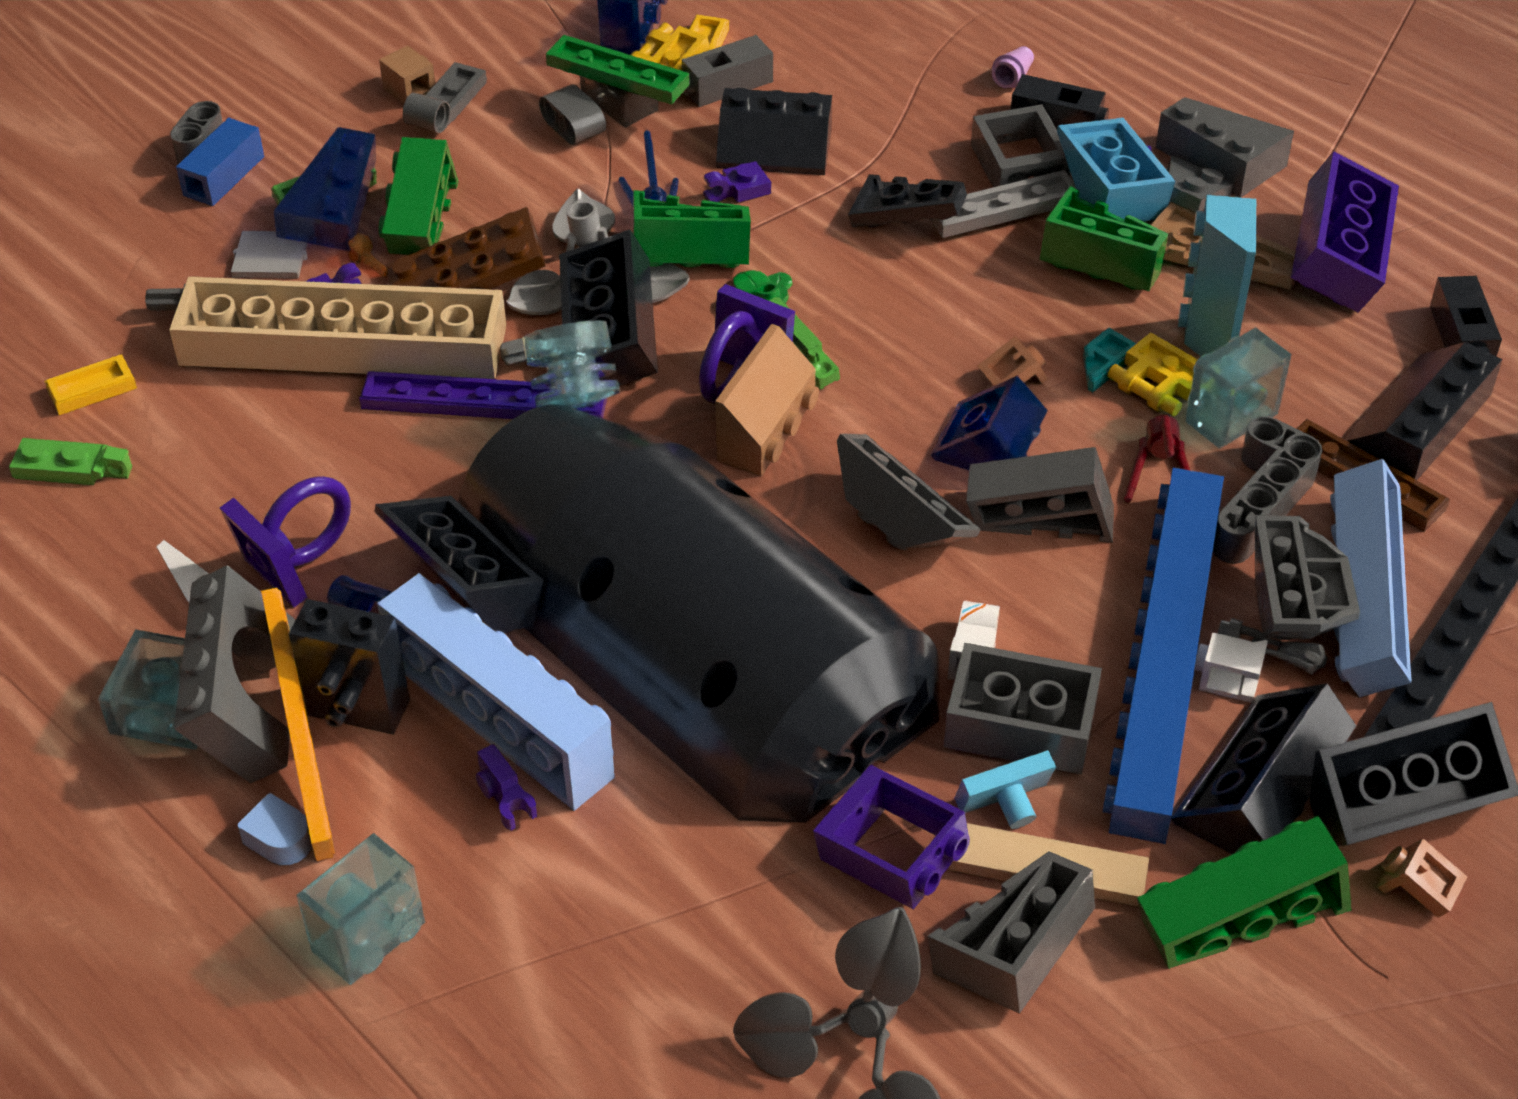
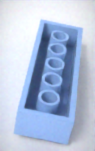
(501, 692)

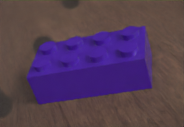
(1345, 232)

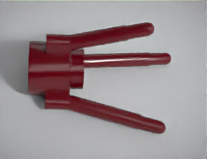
(1163, 442)

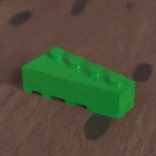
(1248, 894)

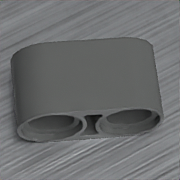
(572, 114)
(195, 127)

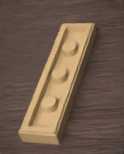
(1005, 853)

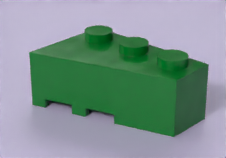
(417, 195)
(691, 233)
(1102, 244)

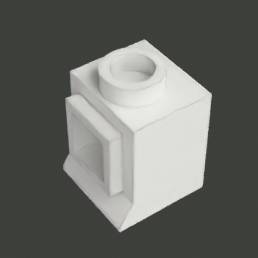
(1230, 666)

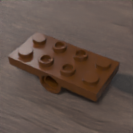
(475, 258)

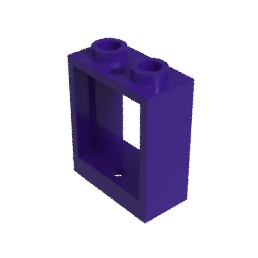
(861, 808)

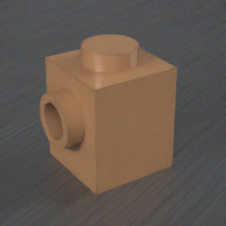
(406, 73)

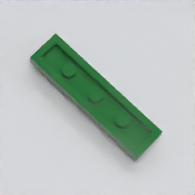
(617, 69)

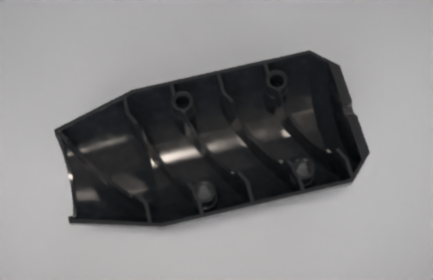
(703, 613)

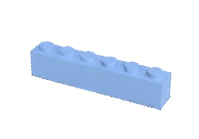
(1371, 535)

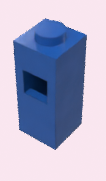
(220, 161)

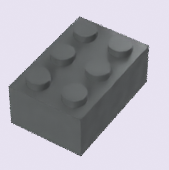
(1021, 706)

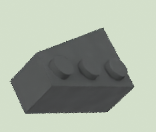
(1226, 141)
(1043, 493)
(1018, 934)

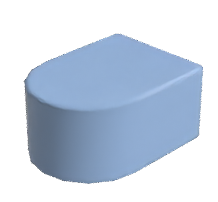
(276, 831)

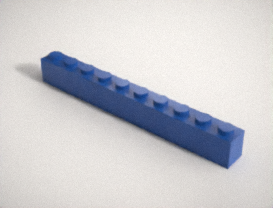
(1165, 659)

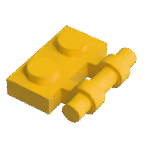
(671, 45)
(1161, 363)

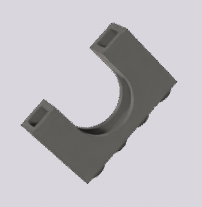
(212, 705)

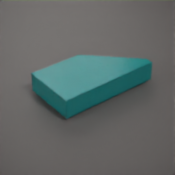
(1102, 354)

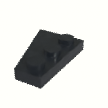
(905, 202)

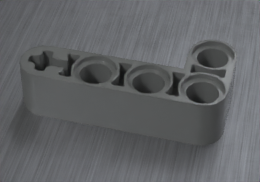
(1284, 469)

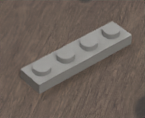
(1006, 203)

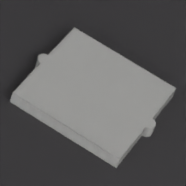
(267, 256)

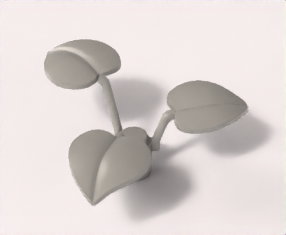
(582, 223)

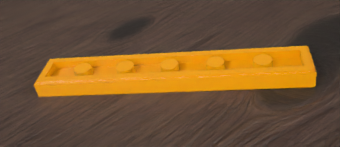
(298, 726)

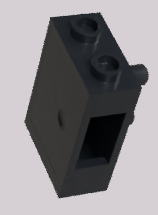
(350, 666)

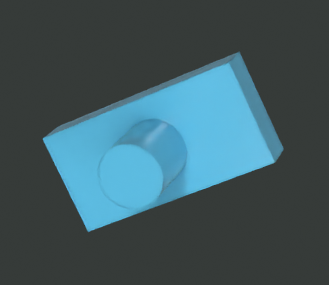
(1008, 787)

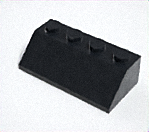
(613, 285)
(1427, 407)
(467, 559)
(1264, 768)
(1411, 775)

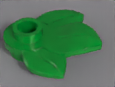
(762, 286)

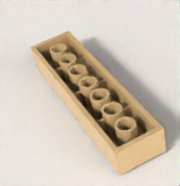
(338, 327)

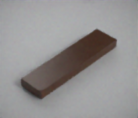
(1419, 503)

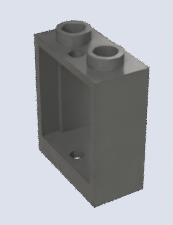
(1019, 125)

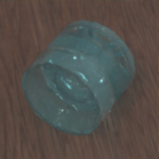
(571, 364)

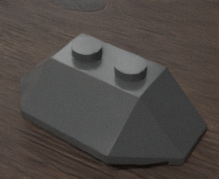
(897, 498)
(1300, 580)

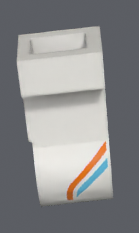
(976, 626)

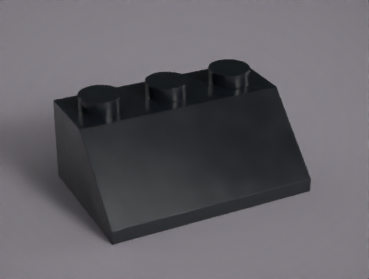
(775, 130)

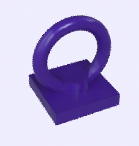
(739, 326)
(268, 547)

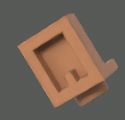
(1011, 361)
(1423, 875)

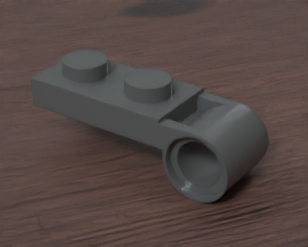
(444, 99)

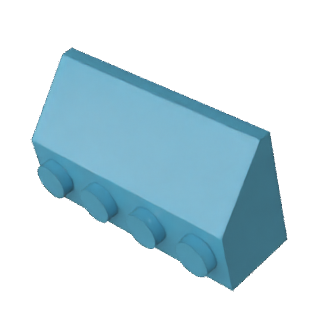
(1220, 274)

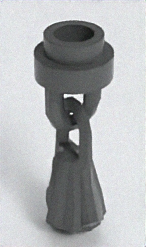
(1303, 655)

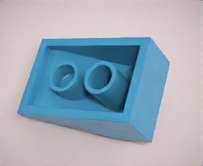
(1116, 168)

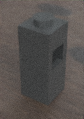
(734, 65)

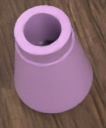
(1009, 67)

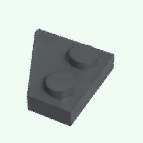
(1194, 183)

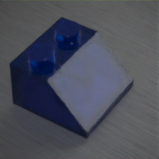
(991, 426)

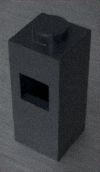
(1061, 101)
(1464, 313)

